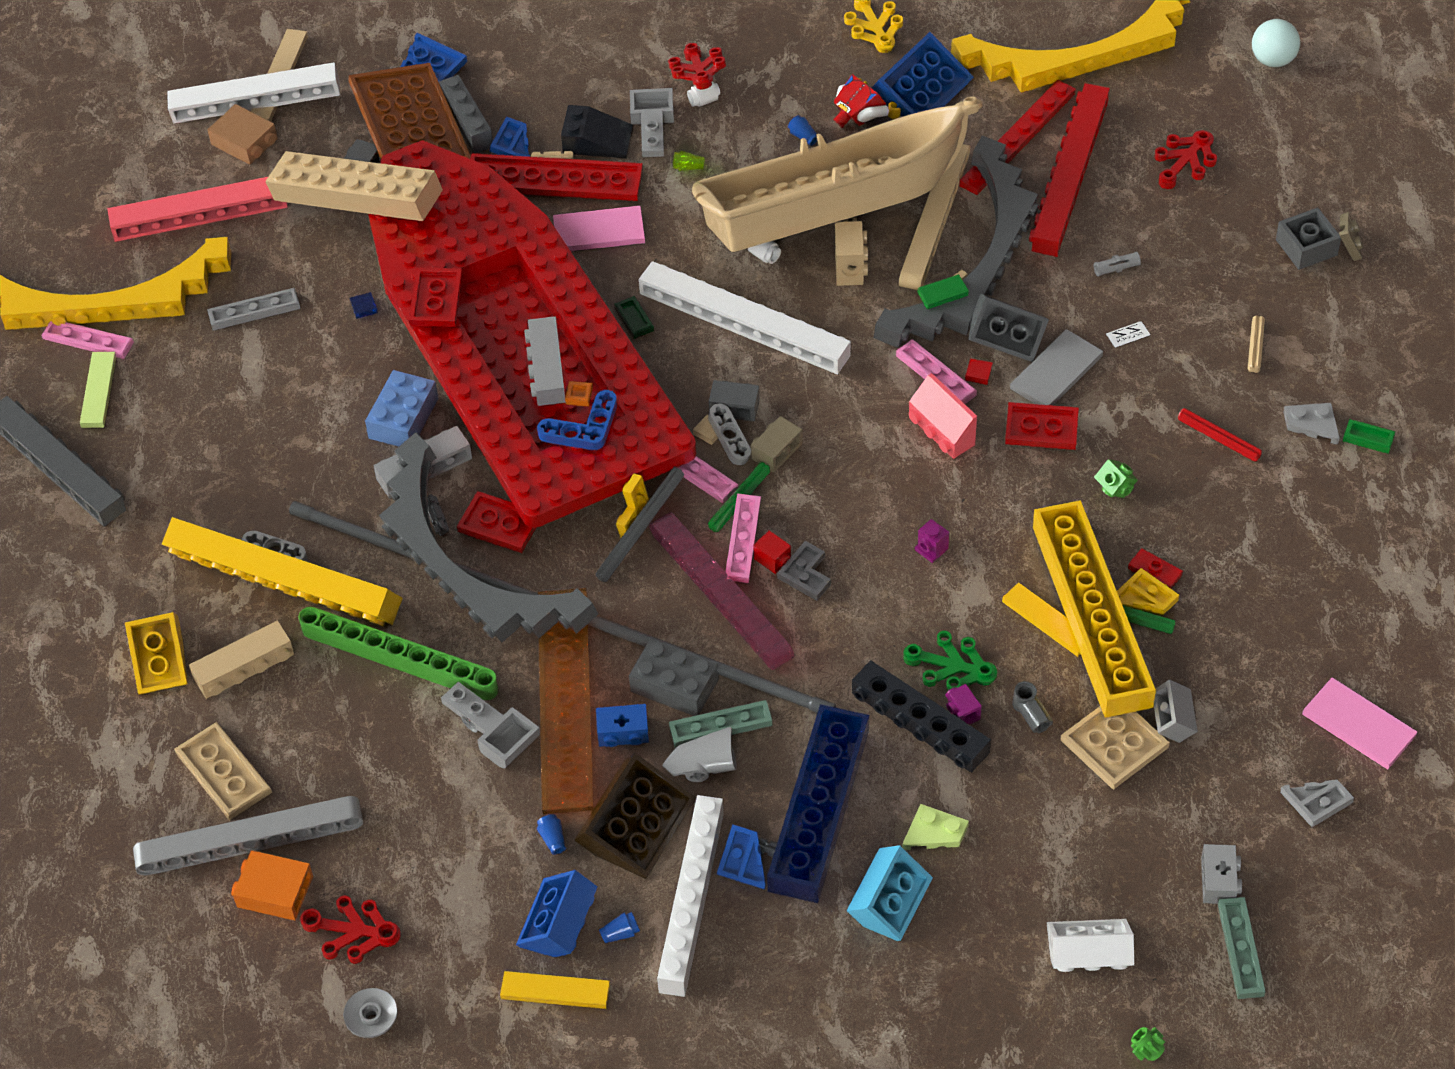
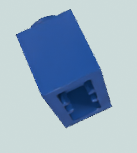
(622, 725)

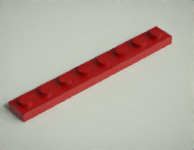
(1024, 130)

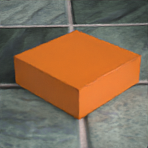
(578, 393)

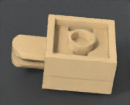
(850, 252)

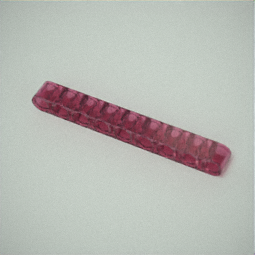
(722, 591)

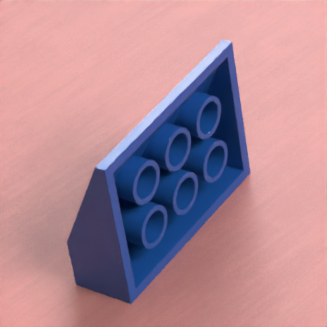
(923, 78)

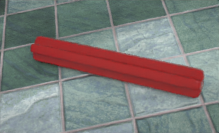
(1220, 434)

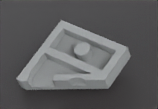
(1312, 420)

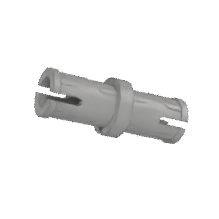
(1130, 260)

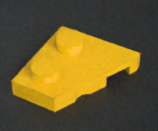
(1147, 594)

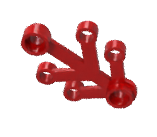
(702, 78)
(1201, 141)
(354, 929)

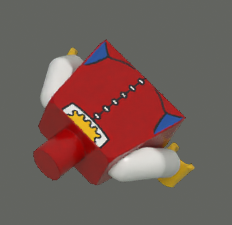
(861, 103)

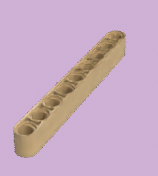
(932, 224)

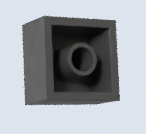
(1308, 238)

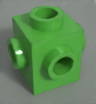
(1116, 478)

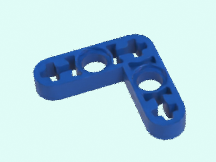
(590, 429)

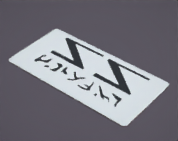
(1128, 334)

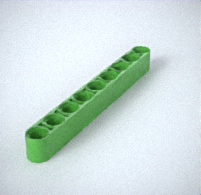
(408, 655)

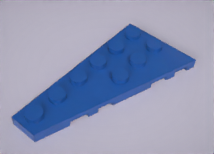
(443, 59)

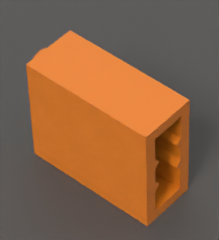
(272, 885)

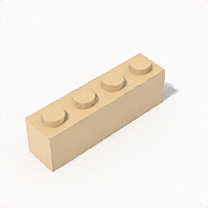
(241, 659)

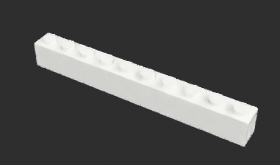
(745, 317)

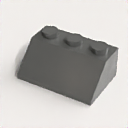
(1007, 327)

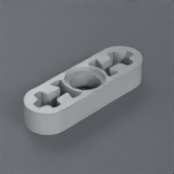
(729, 424)
(268, 541)

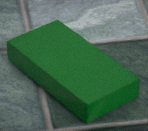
(943, 291)
(1369, 436)

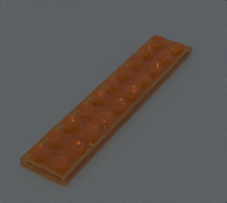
(565, 718)

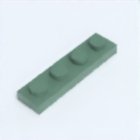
(739, 718)
(1241, 948)

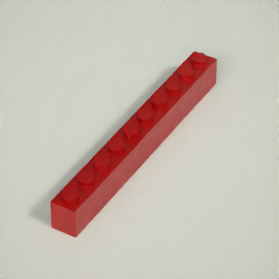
(1070, 170)

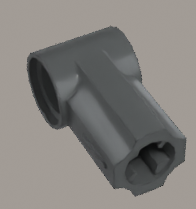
(1031, 708)

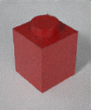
(771, 552)

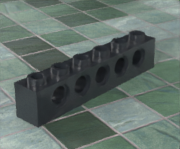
(934, 717)

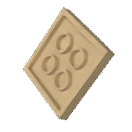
(1115, 744)

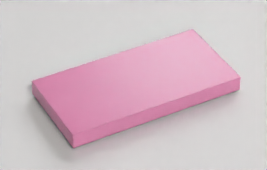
(601, 228)
(1359, 723)

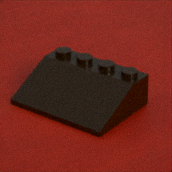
(635, 817)

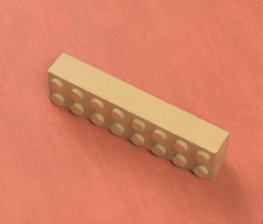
(354, 185)

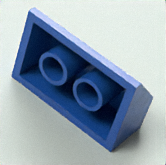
(557, 914)

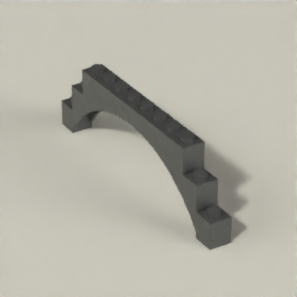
(1012, 215)
(495, 608)

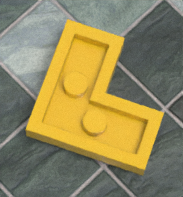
(636, 499)

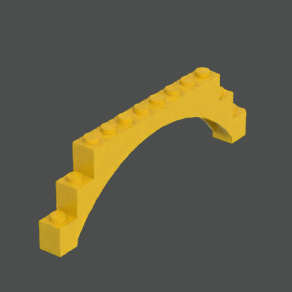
(1038, 68)
(155, 298)

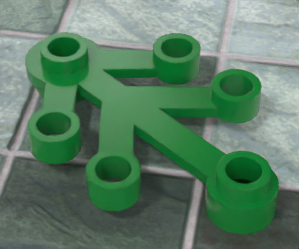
(953, 664)

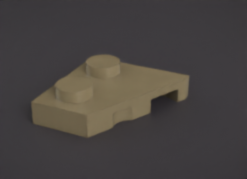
(1349, 236)

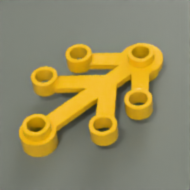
(883, 41)

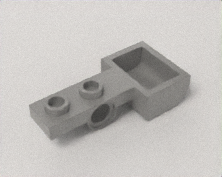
(651, 110)
(502, 736)

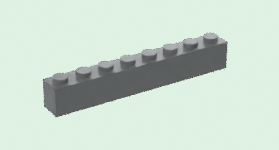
(59, 463)

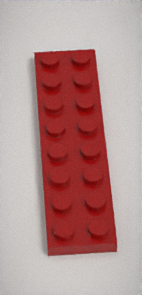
(567, 176)

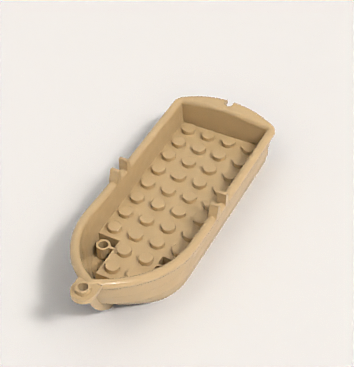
(834, 178)

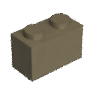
(777, 443)

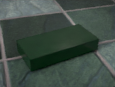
(634, 317)

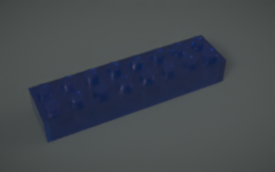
(818, 804)

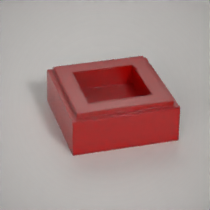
(978, 371)

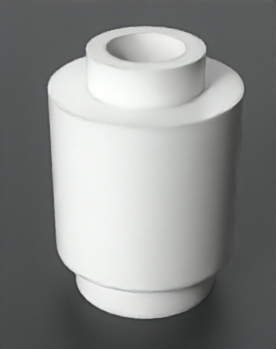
(702, 97)
(766, 252)

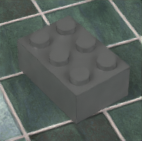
(674, 677)

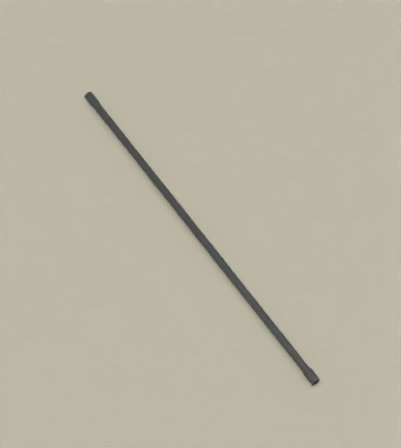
(310, 514)

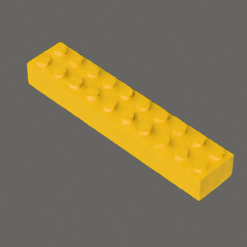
(282, 572)
(1093, 609)

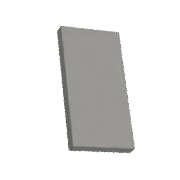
(1056, 369)

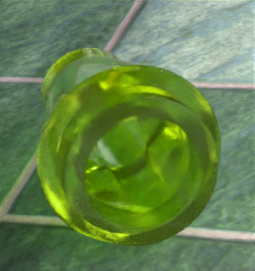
(686, 161)

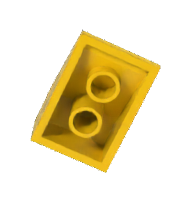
(157, 652)

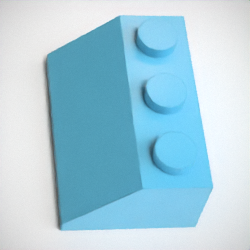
(890, 893)

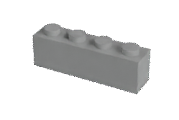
(546, 361)
(449, 448)

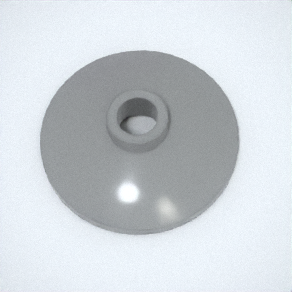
(366, 1003)

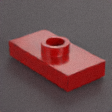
(1156, 567)

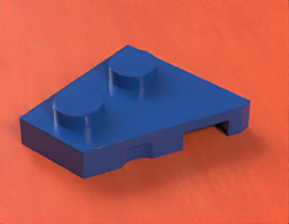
(511, 139)
(743, 858)

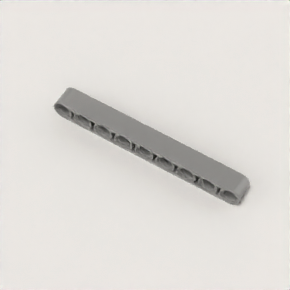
(247, 835)

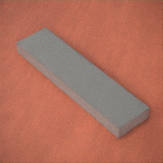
(253, 309)

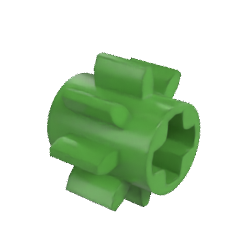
(1147, 1044)

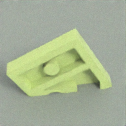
(935, 829)

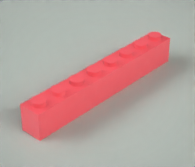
(191, 209)

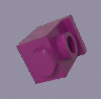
(932, 541)
(963, 704)

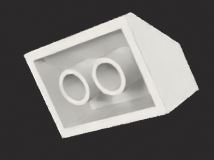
(1090, 944)

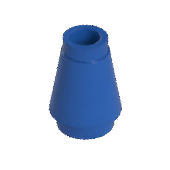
(802, 129)
(552, 833)
(620, 928)

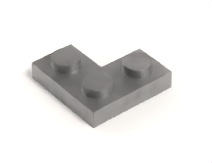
(801, 572)

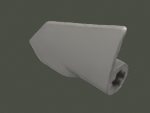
(703, 756)

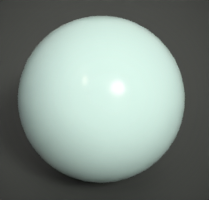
(1276, 43)

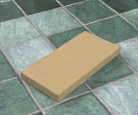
(223, 771)

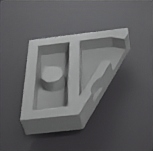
(1318, 800)

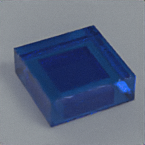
(363, 305)

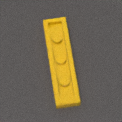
(1042, 616)
(555, 990)

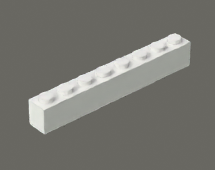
(254, 92)
(690, 896)

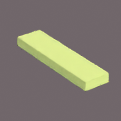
(98, 390)

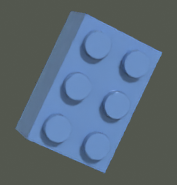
(401, 408)

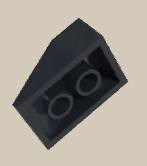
(595, 133)

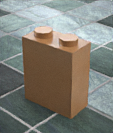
(242, 134)

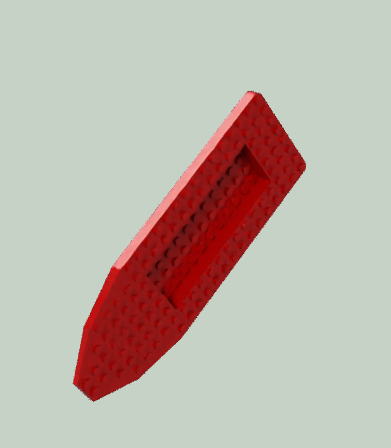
(514, 273)

